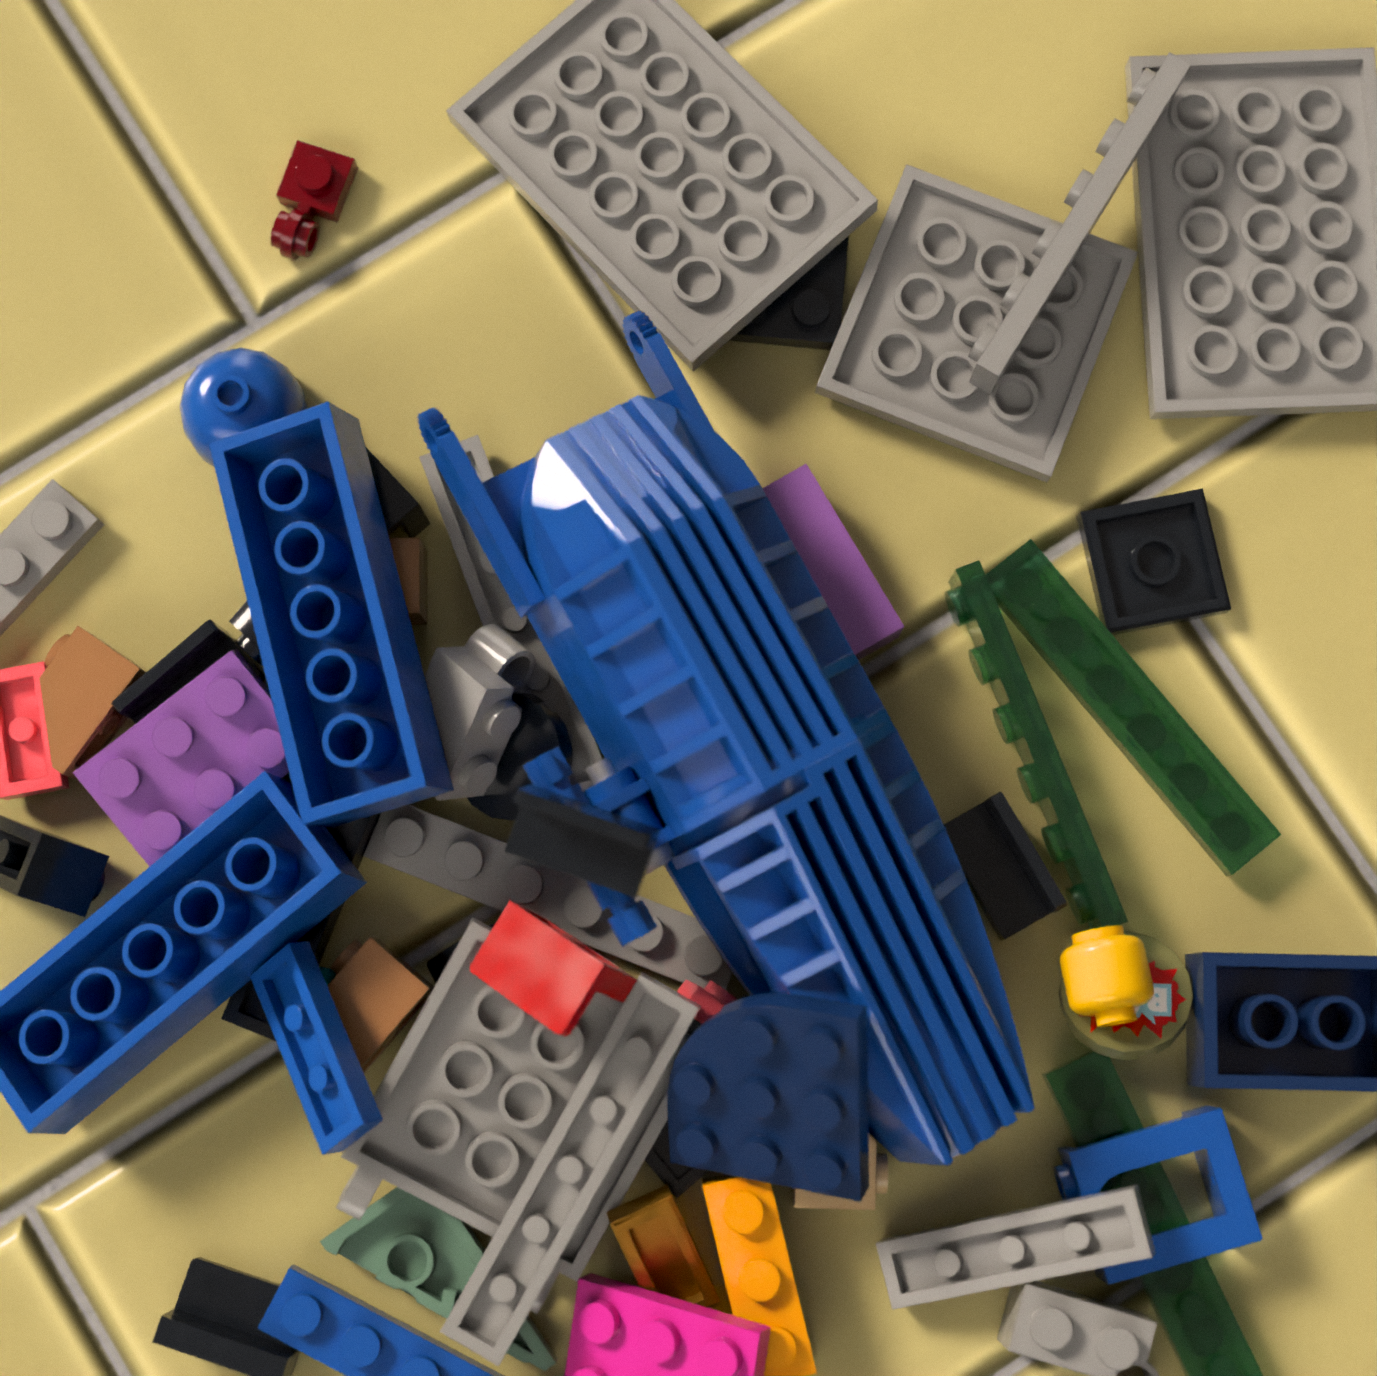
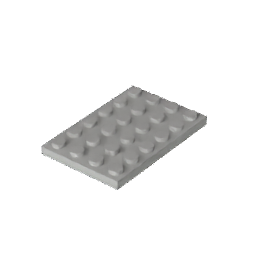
(663, 166)
(1260, 235)

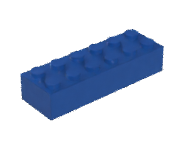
(330, 617)
(165, 954)

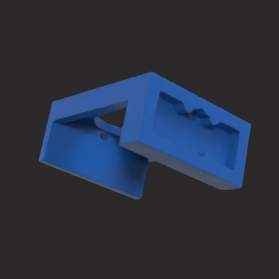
(1198, 1131)

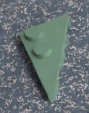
(427, 1256)

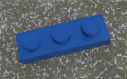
(316, 1048)

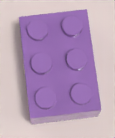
(187, 757)

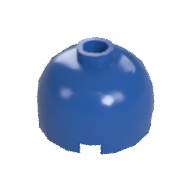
(235, 394)

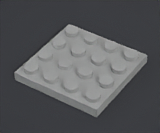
(930, 294)

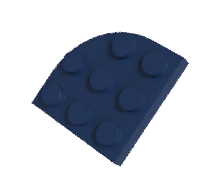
(776, 1094)

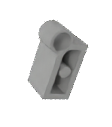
(475, 706)
(1075, 1330)

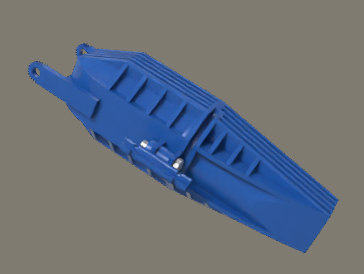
(749, 745)

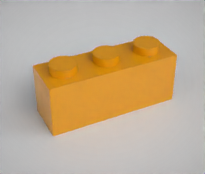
(759, 1269)

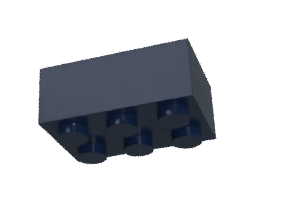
(1282, 1021)

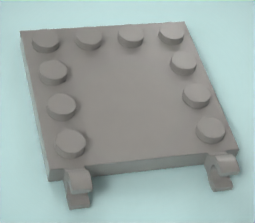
(478, 1102)

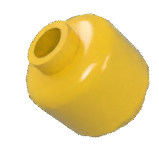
(1106, 975)

